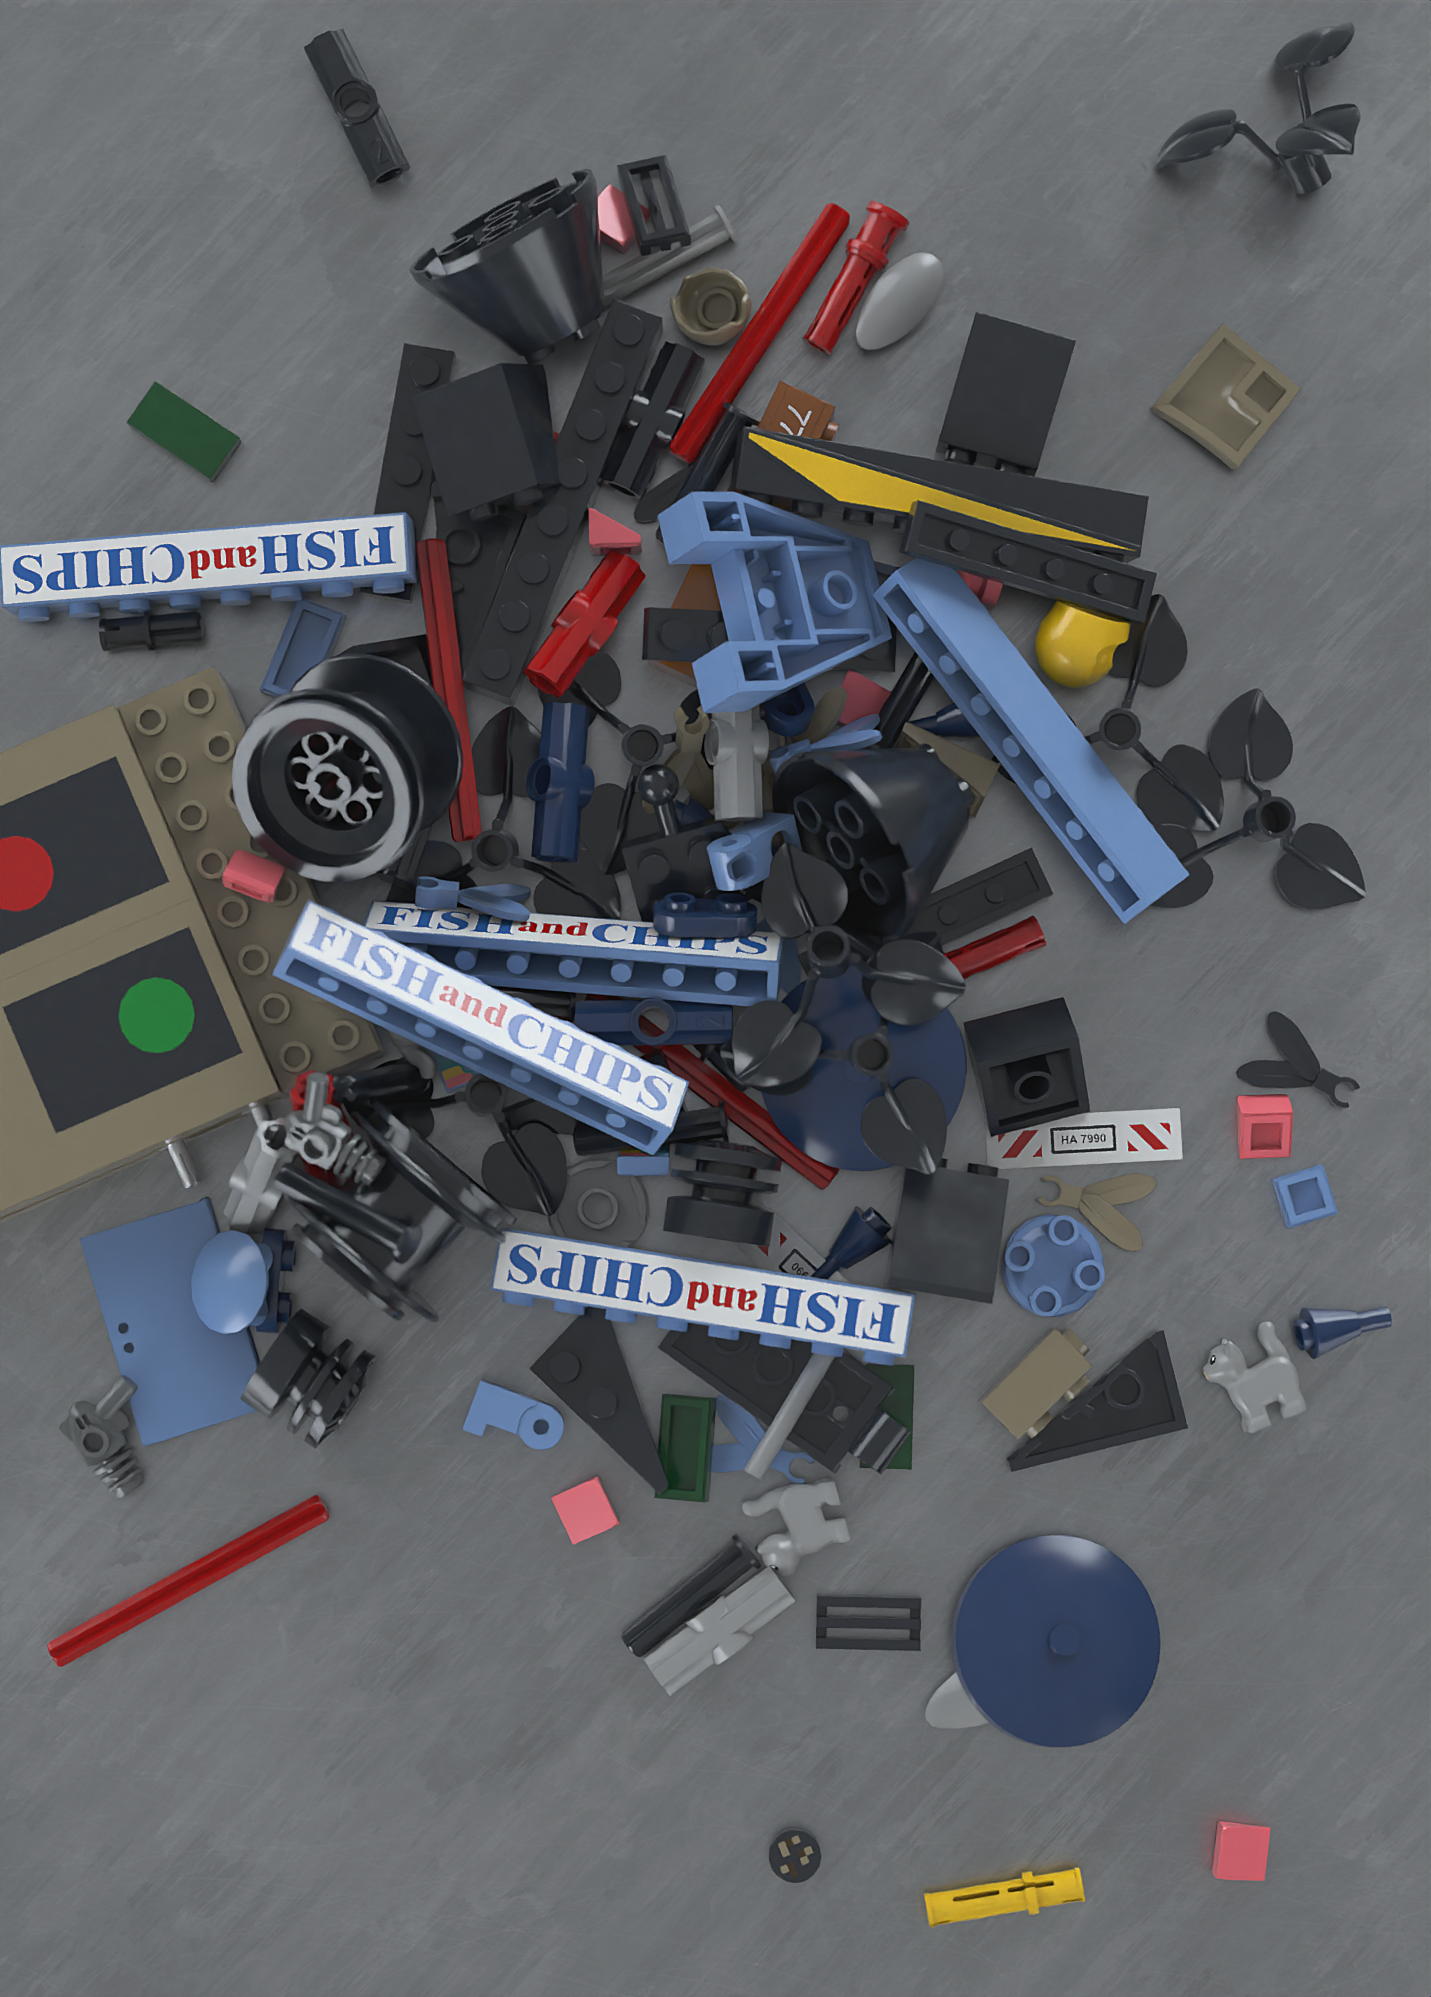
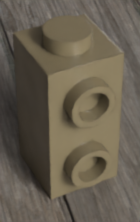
(1037, 1381)

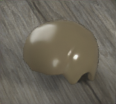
(711, 306)

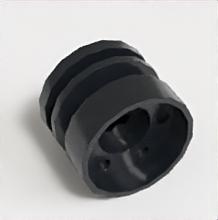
(722, 1193)
(308, 1378)

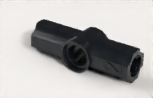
(344, 82)
(653, 420)

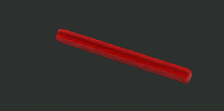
(760, 332)
(447, 676)
(740, 1108)
(188, 1581)

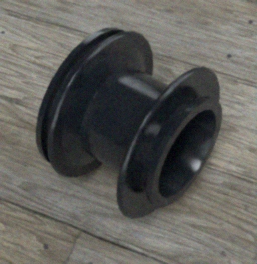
(314, 792)
(412, 1188)

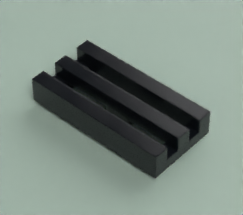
(662, 236)
(912, 1624)

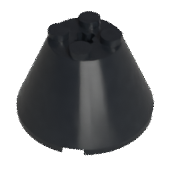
(526, 268)
(880, 822)

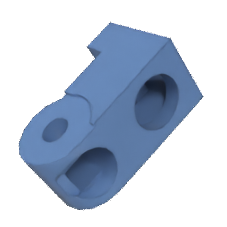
(747, 853)
(533, 1419)

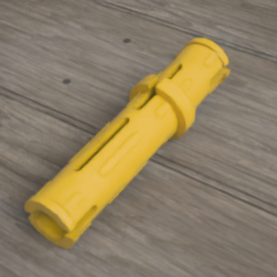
(1005, 1897)

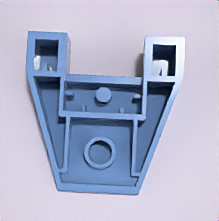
(787, 592)

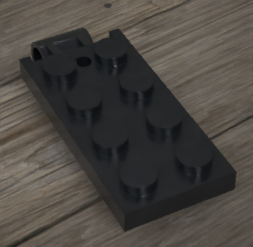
(763, 1376)

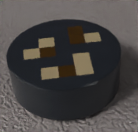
(794, 1855)

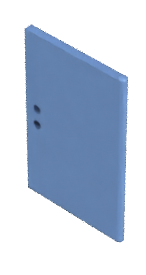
(181, 1367)

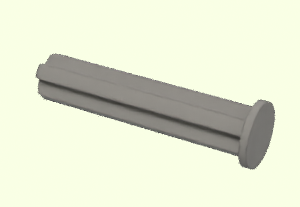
(648, 268)

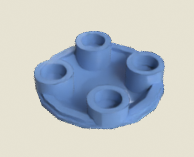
(1052, 1265)
(231, 1282)

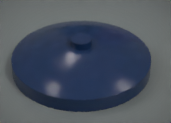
(828, 1111)
(1056, 1641)

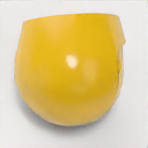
(1077, 644)

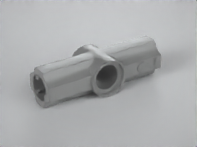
(737, 749)
(253, 1190)
(719, 1630)

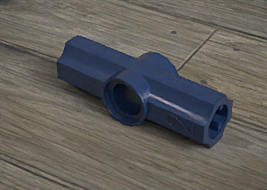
(560, 782)
(688, 1021)

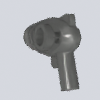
(324, 1137)
(100, 1437)

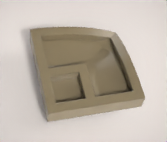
(1226, 397)

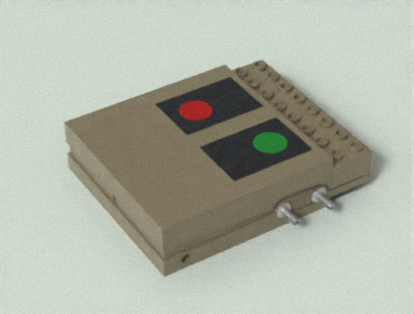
(126, 965)

